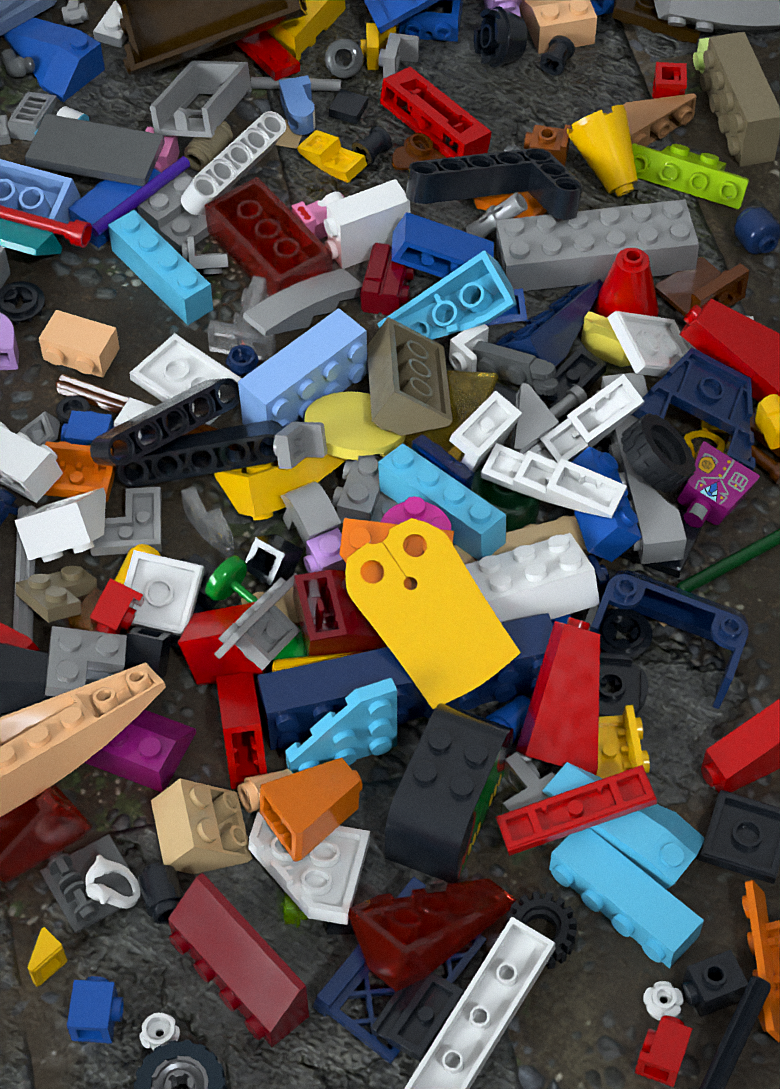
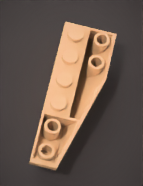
(63, 732)

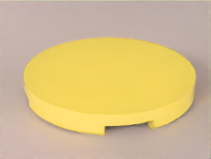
(350, 426)

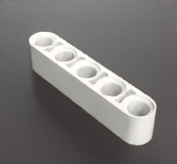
(233, 162)

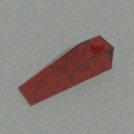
(418, 933)

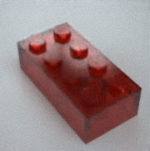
(266, 236)

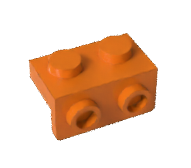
(79, 471)

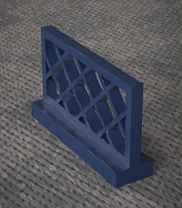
(355, 971)

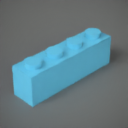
(161, 267)
(475, 522)
(625, 896)

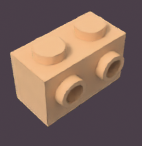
(79, 343)

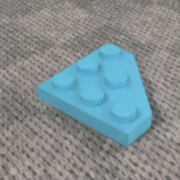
(355, 732)

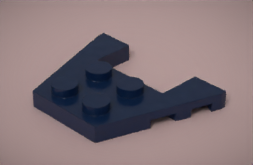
(711, 394)

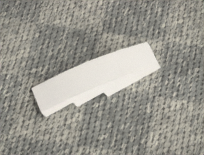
(590, 421)
(554, 482)

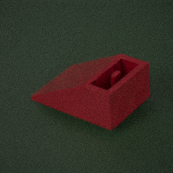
(329, 616)

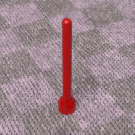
(76, 232)

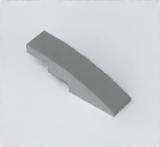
(298, 304)

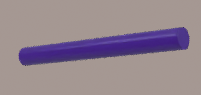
(141, 195)

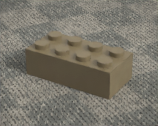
(741, 99)

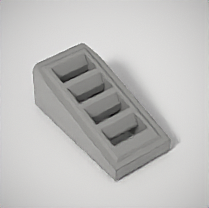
(26, 119)

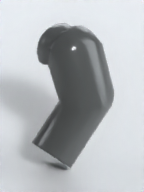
(17, 66)

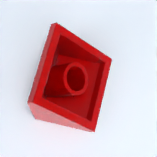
(201, 642)

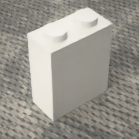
(363, 220)

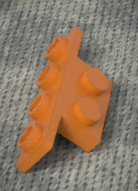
(765, 946)

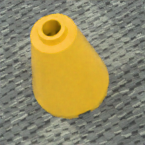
(607, 148)

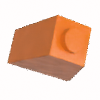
(310, 804)

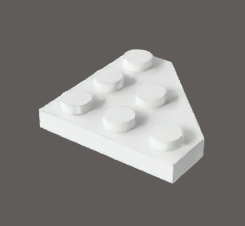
(324, 879)

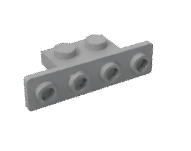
(262, 628)

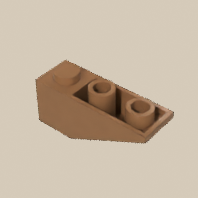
(658, 116)

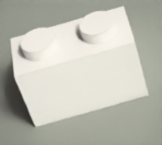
(63, 525)

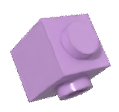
(323, 552)

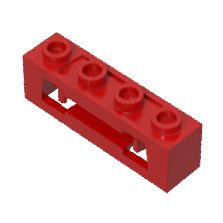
(433, 114)

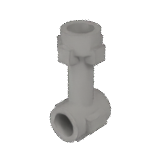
(75, 12)

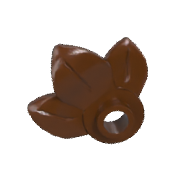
(415, 148)

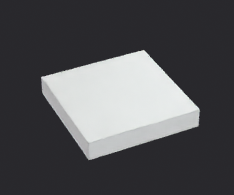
(168, 591)

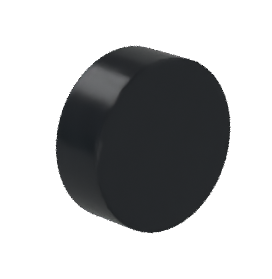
(68, 404)

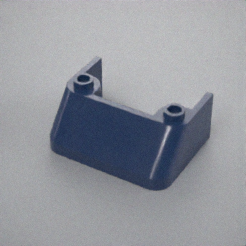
(681, 610)

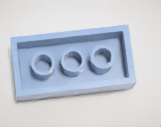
(310, 367)

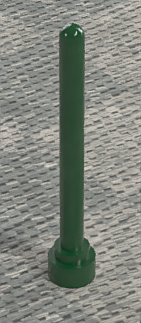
(730, 562)

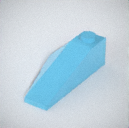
(460, 300)
(650, 838)

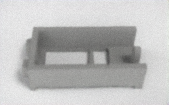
(224, 79)

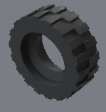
(658, 453)

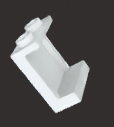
(484, 428)

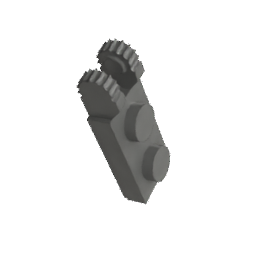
(516, 367)

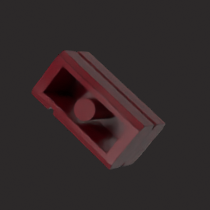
(385, 282)

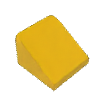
(46, 957)

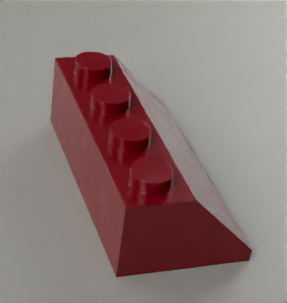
(238, 962)

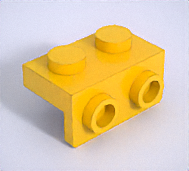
(620, 744)

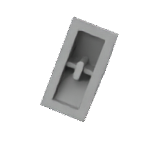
(534, 421)

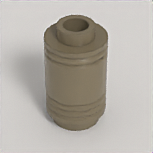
(204, 149)

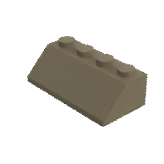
(407, 380)

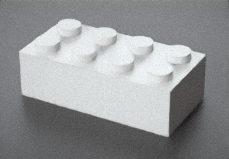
(537, 580)

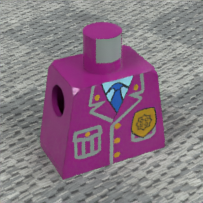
(715, 487)

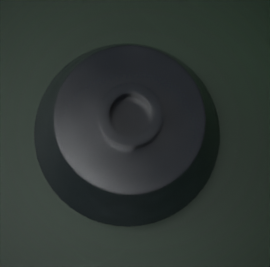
(501, 37)

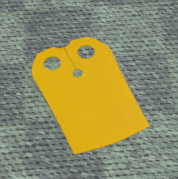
(442, 627)

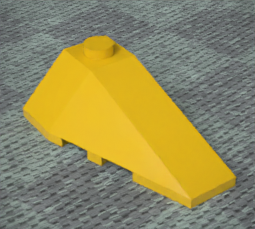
(259, 488)

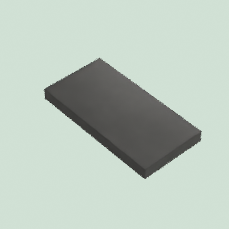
(95, 150)

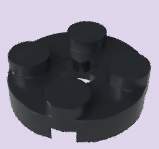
(627, 678)

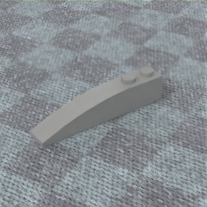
(721, 14)

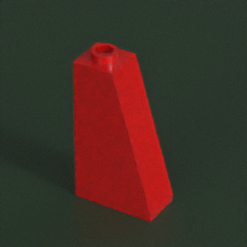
(736, 343)
(565, 700)

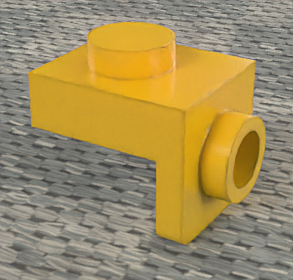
(374, 42)

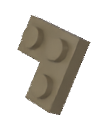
(56, 593)

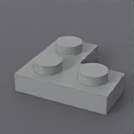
(139, 526)
(81, 650)

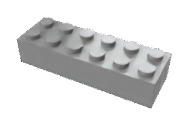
(572, 252)

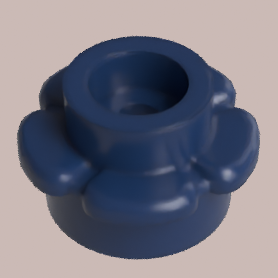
(242, 360)

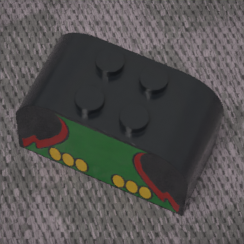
(447, 792)

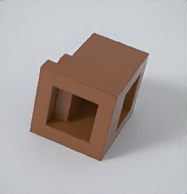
(550, 139)

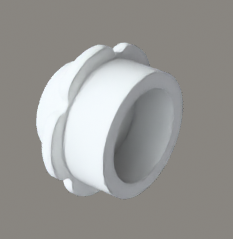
(656, 1007)
(158, 1022)

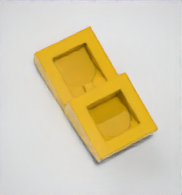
(328, 155)

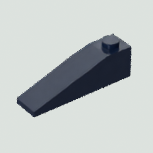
(554, 330)

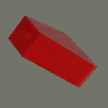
(241, 727)
(745, 752)

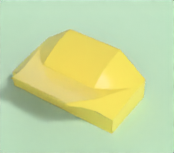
(602, 341)

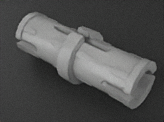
(506, 210)

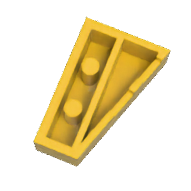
(302, 32)

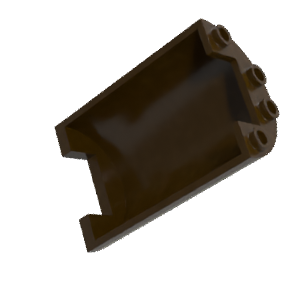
(181, 29)

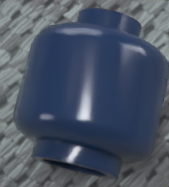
(757, 230)

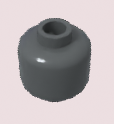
(333, 55)

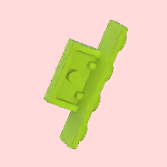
(690, 173)

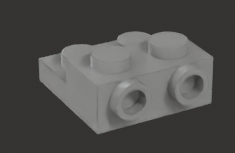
(169, 218)
(361, 492)

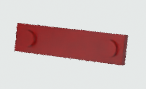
(269, 55)
(576, 810)

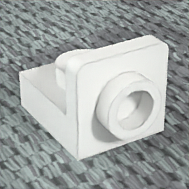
(461, 351)

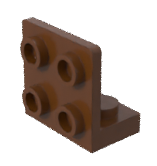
(701, 284)

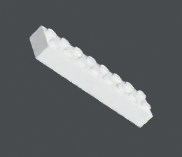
(484, 1009)

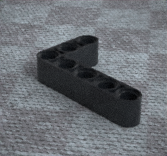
(497, 174)

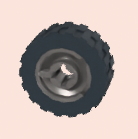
(180, 1064)

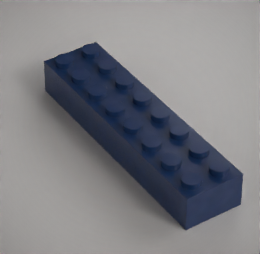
(304, 694)

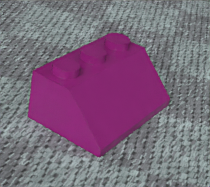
(146, 750)

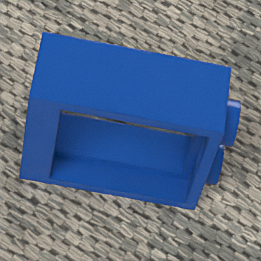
(441, 25)

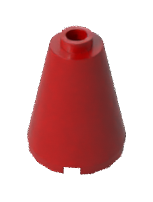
(628, 286)

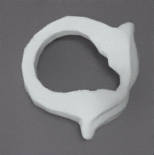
(104, 894)

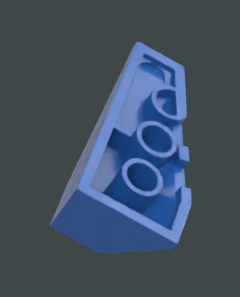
(62, 55)

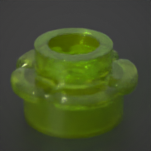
(291, 912)

